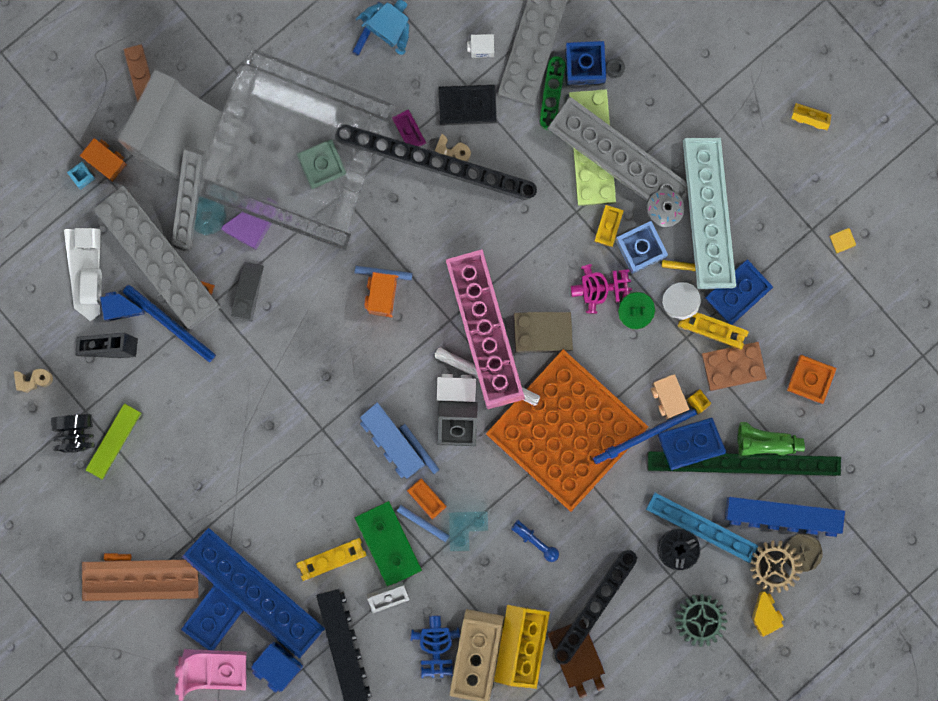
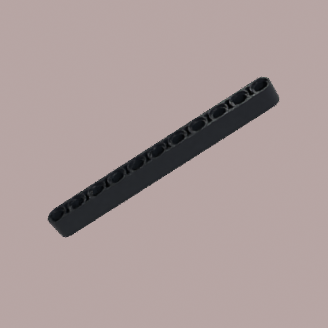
(426, 163)

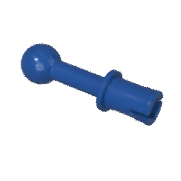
(551, 554)

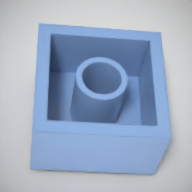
(641, 247)

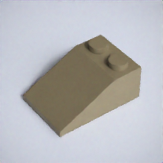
(542, 332)

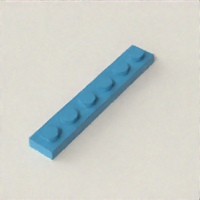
(702, 527)

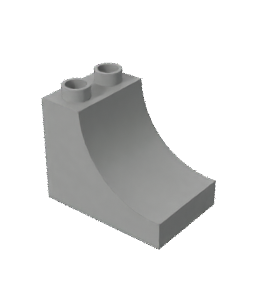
(166, 123)

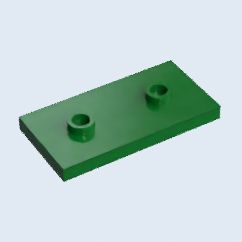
(388, 544)

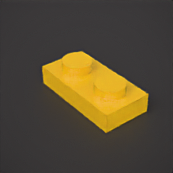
(811, 116)
(608, 226)

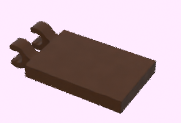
(583, 665)

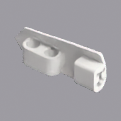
(84, 269)

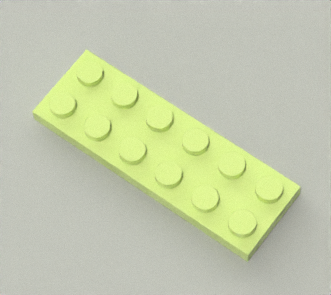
(592, 182)

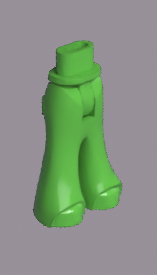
(757, 441)

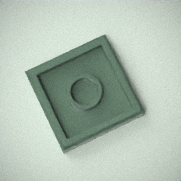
(321, 164)

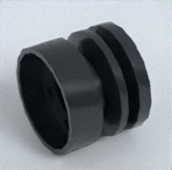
(72, 432)
(668, 554)

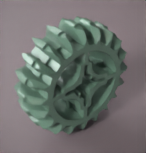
(701, 629)

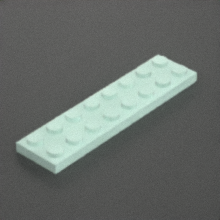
(709, 213)

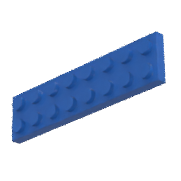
(253, 593)

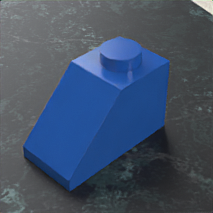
(118, 307)

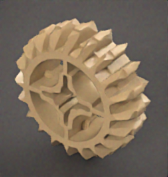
(782, 573)

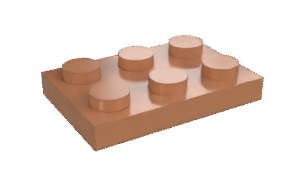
(734, 366)

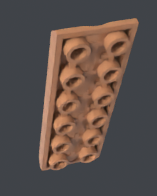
(139, 580)

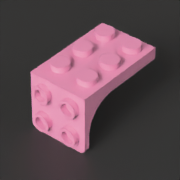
(210, 671)

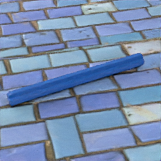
(169, 323)

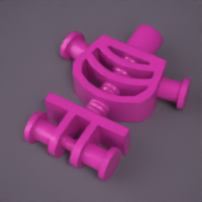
(583, 289)

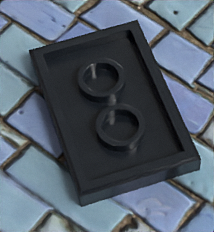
(467, 104)

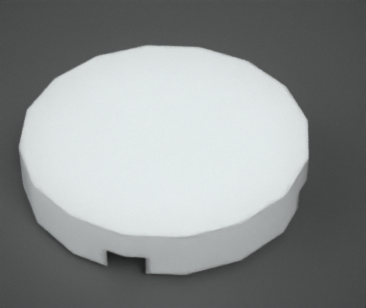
(681, 300)

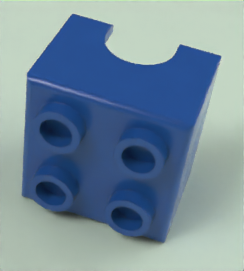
(276, 667)

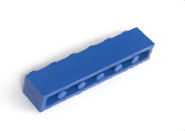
(784, 515)

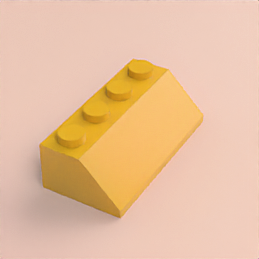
(521, 647)

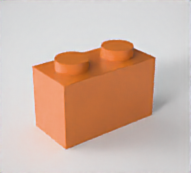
(104, 160)

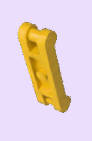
(715, 330)
(331, 559)

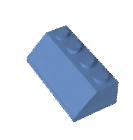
(392, 441)

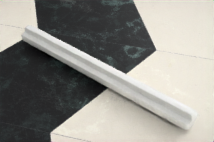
(470, 368)

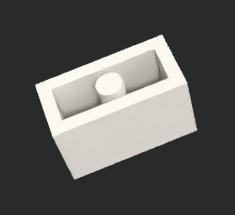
(456, 389)

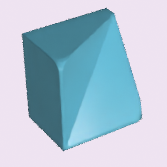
(81, 175)

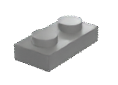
(387, 597)

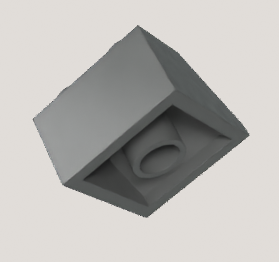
(457, 423)

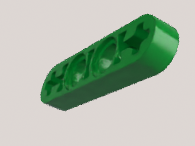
(552, 93)

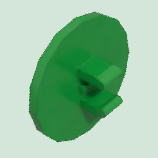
(636, 310)

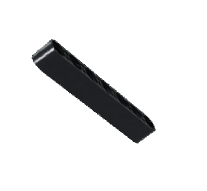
(603, 602)

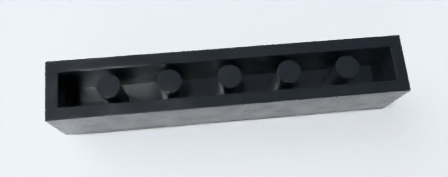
(342, 646)

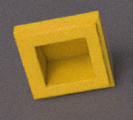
(842, 240)

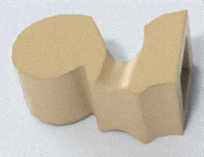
(459, 151)
(39, 377)

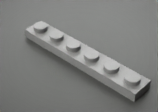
(188, 197)

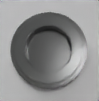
(615, 68)

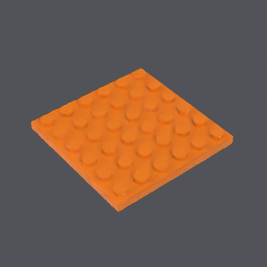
(566, 430)

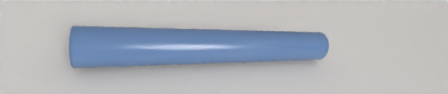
(369, 271)
(419, 449)
(423, 523)

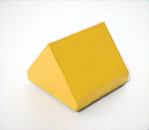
(699, 401)

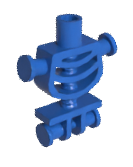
(435, 628)

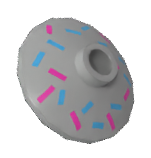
(657, 211)

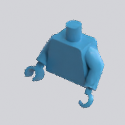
(388, 23)

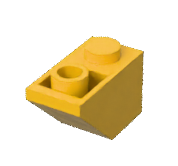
(765, 616)

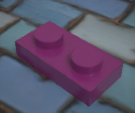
(408, 129)

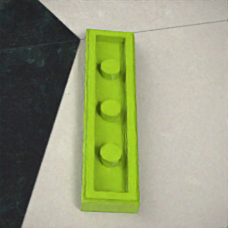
(113, 441)

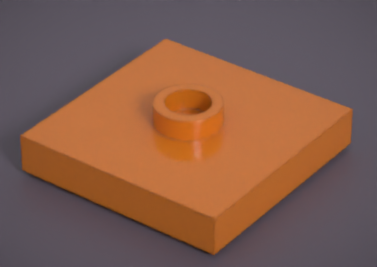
(811, 379)

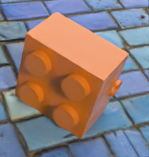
(382, 294)

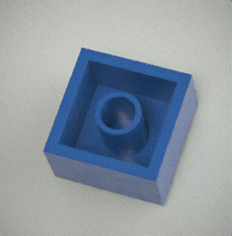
(585, 63)

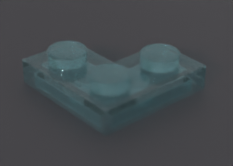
(461, 523)

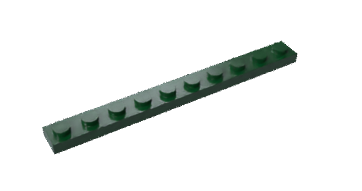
(754, 464)

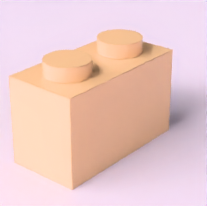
(670, 397)

